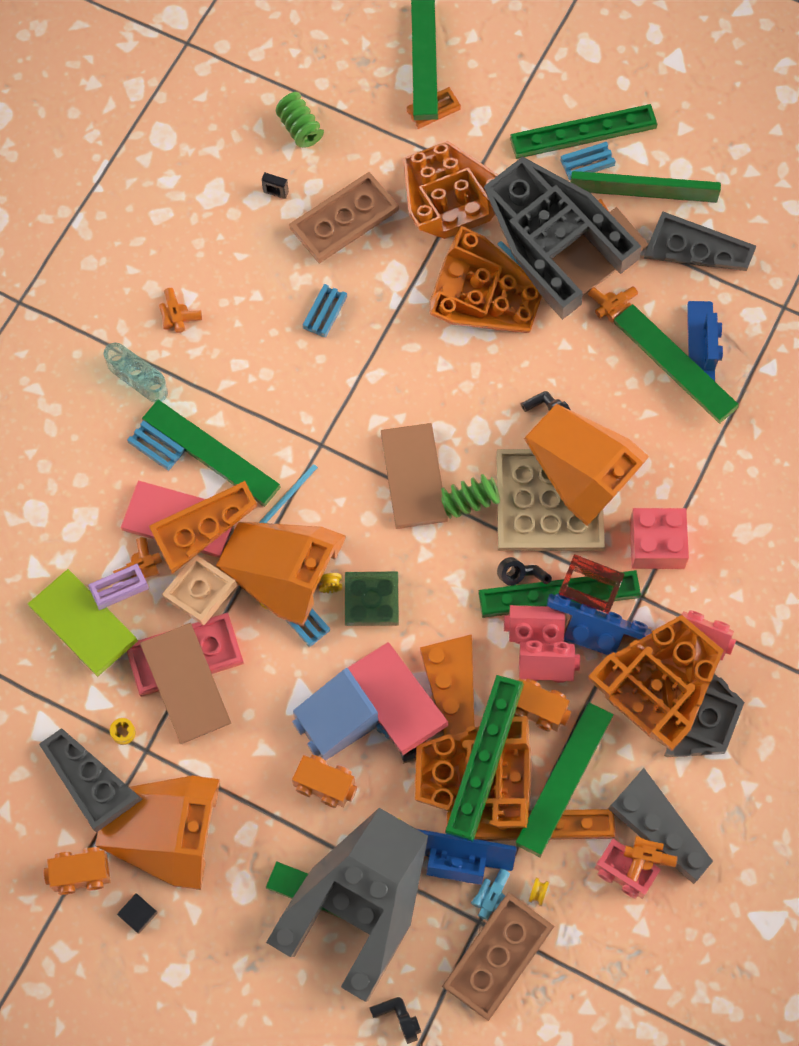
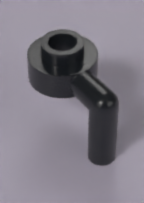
(543, 397)
(519, 571)
(409, 1026)

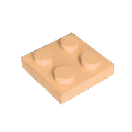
(199, 589)

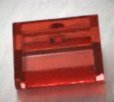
(594, 571)

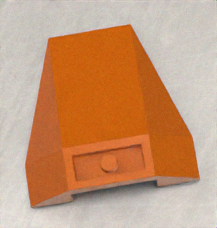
(447, 190)
(483, 287)
(583, 460)
(280, 564)
(165, 830)

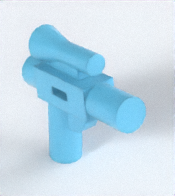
(490, 897)

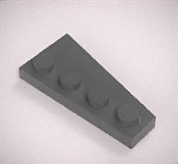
(694, 244)
(90, 783)
(654, 819)

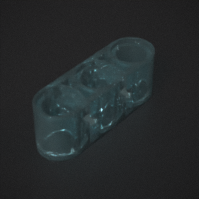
(130, 362)

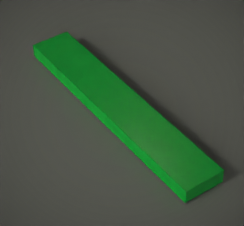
(424, 60)
(583, 131)
(647, 186)
(676, 363)
(211, 452)
(498, 600)
(484, 758)
(564, 780)

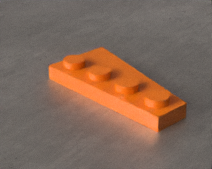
(196, 527)
(451, 681)

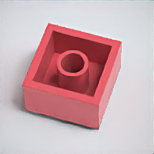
(659, 538)

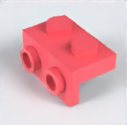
(615, 867)

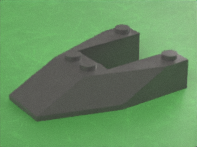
(546, 215)
(370, 884)

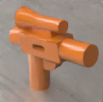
(612, 304)
(176, 313)
(146, 561)
(645, 855)

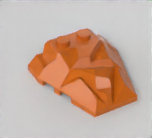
(661, 679)
(443, 764)

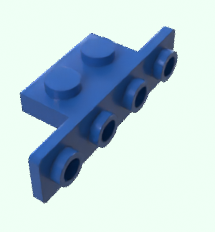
(704, 335)
(595, 628)
(463, 859)

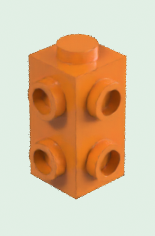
(542, 706)
(329, 783)
(76, 871)

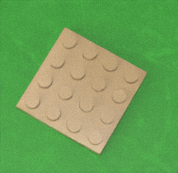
(533, 513)

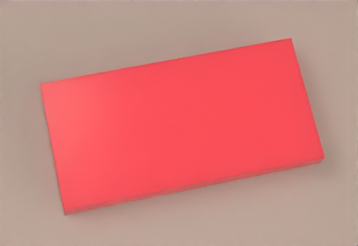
(154, 503)
(216, 641)
(398, 697)

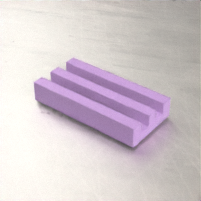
(120, 590)

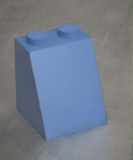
(335, 716)

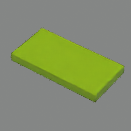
(73, 616)

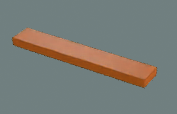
(572, 825)

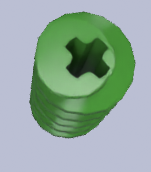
(298, 120)
(472, 496)

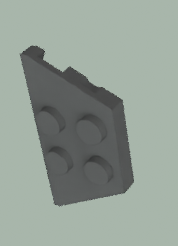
(712, 724)

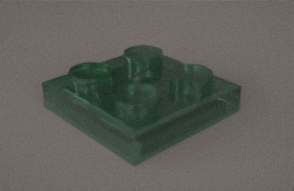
(371, 598)

